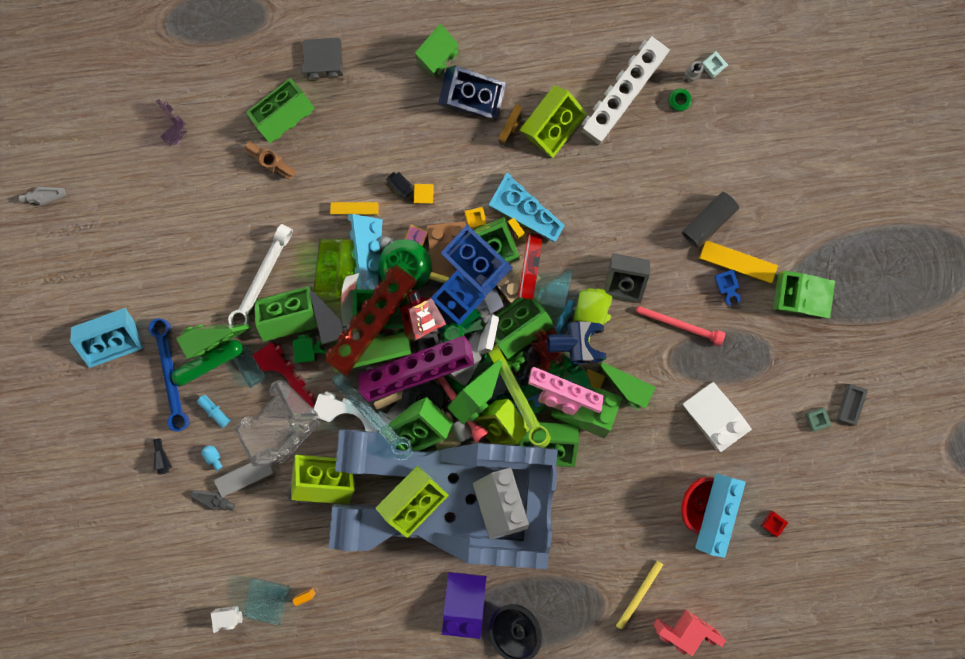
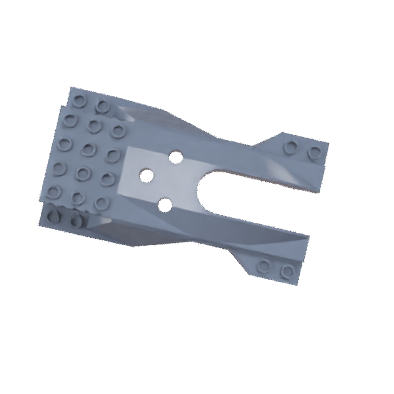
(465, 536)

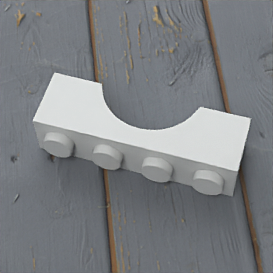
(330, 407)

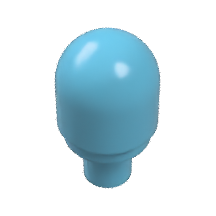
(212, 457)

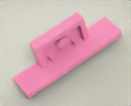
(564, 394)

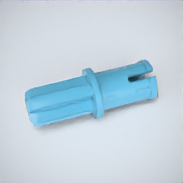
(213, 411)

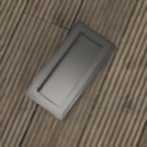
(852, 404)

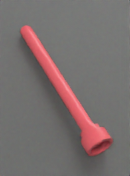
(716, 337)
(478, 431)

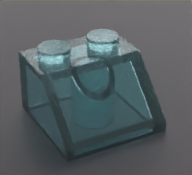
(555, 292)

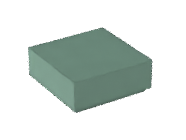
(818, 419)

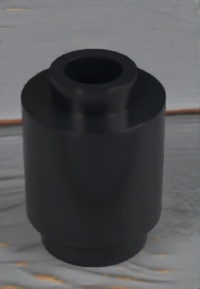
(399, 185)

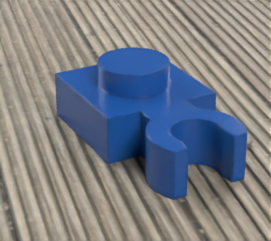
(726, 283)

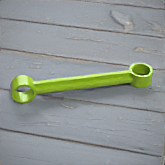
(519, 398)

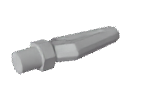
(43, 195)

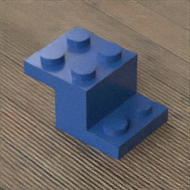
(457, 299)

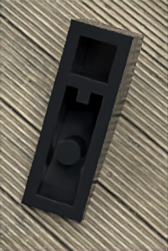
(328, 323)

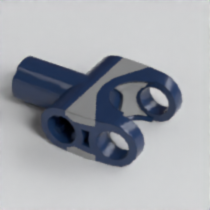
(577, 343)

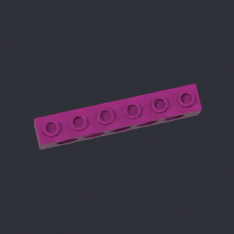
(416, 369)

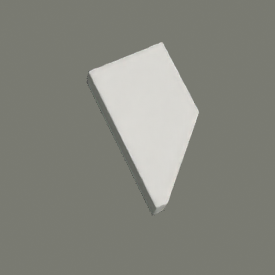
(488, 335)

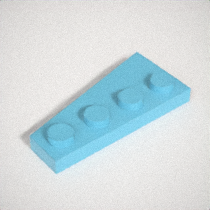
(515, 202)
(366, 249)

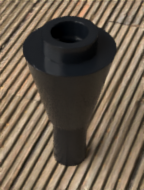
(161, 461)

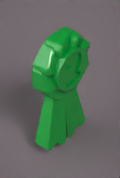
(468, 326)

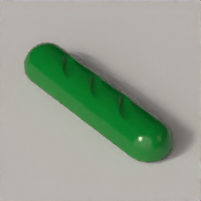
(206, 362)

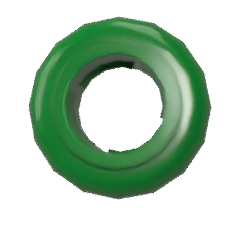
(683, 92)

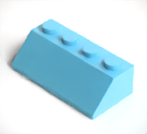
(720, 515)

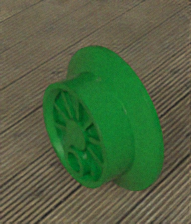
(409, 257)

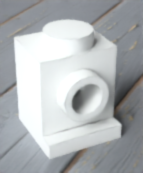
(226, 618)

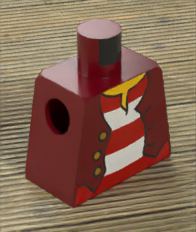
(420, 316)

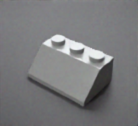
(500, 504)

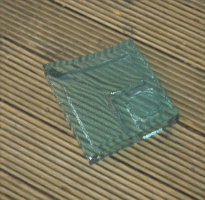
(266, 601)

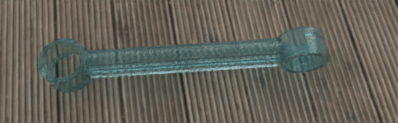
(344, 387)

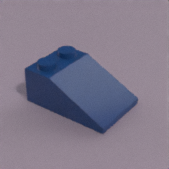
(476, 260)

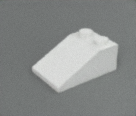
(716, 417)

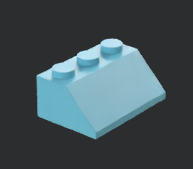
(106, 338)

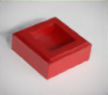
(774, 524)

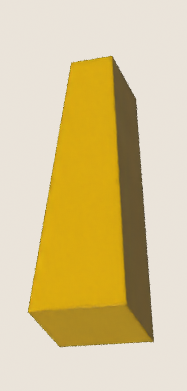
(357, 208)

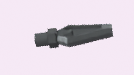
(212, 500)

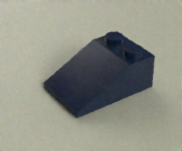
(471, 92)

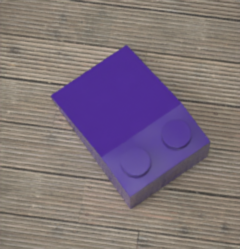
(464, 605)

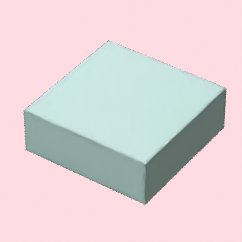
(714, 64)

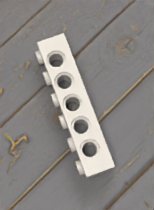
(656, 52)

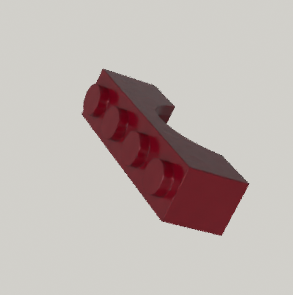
(272, 358)

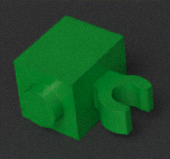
(306, 350)

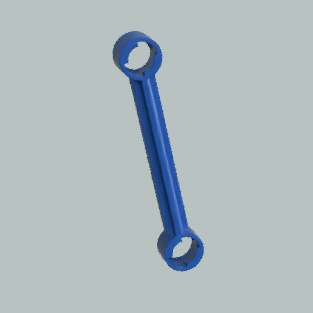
(168, 369)

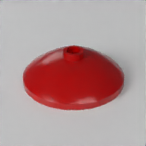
(695, 503)

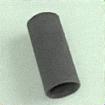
(709, 221)

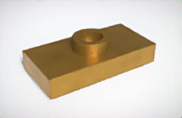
(511, 124)

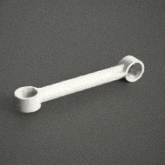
(280, 239)

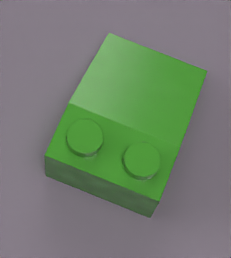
(203, 339)
(630, 388)
(474, 397)
(592, 421)
(422, 425)

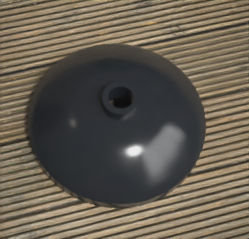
(507, 636)

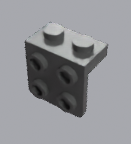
(322, 58)

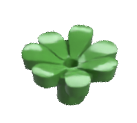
(515, 361)

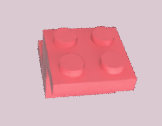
(688, 633)

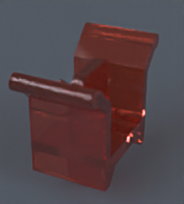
(541, 348)

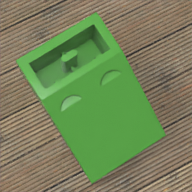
(803, 294)

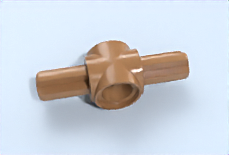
(277, 165)

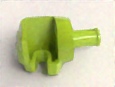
(593, 306)

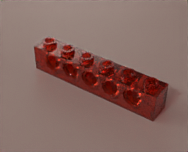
(393, 299)

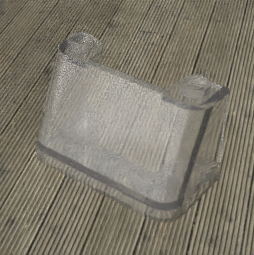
(278, 427)

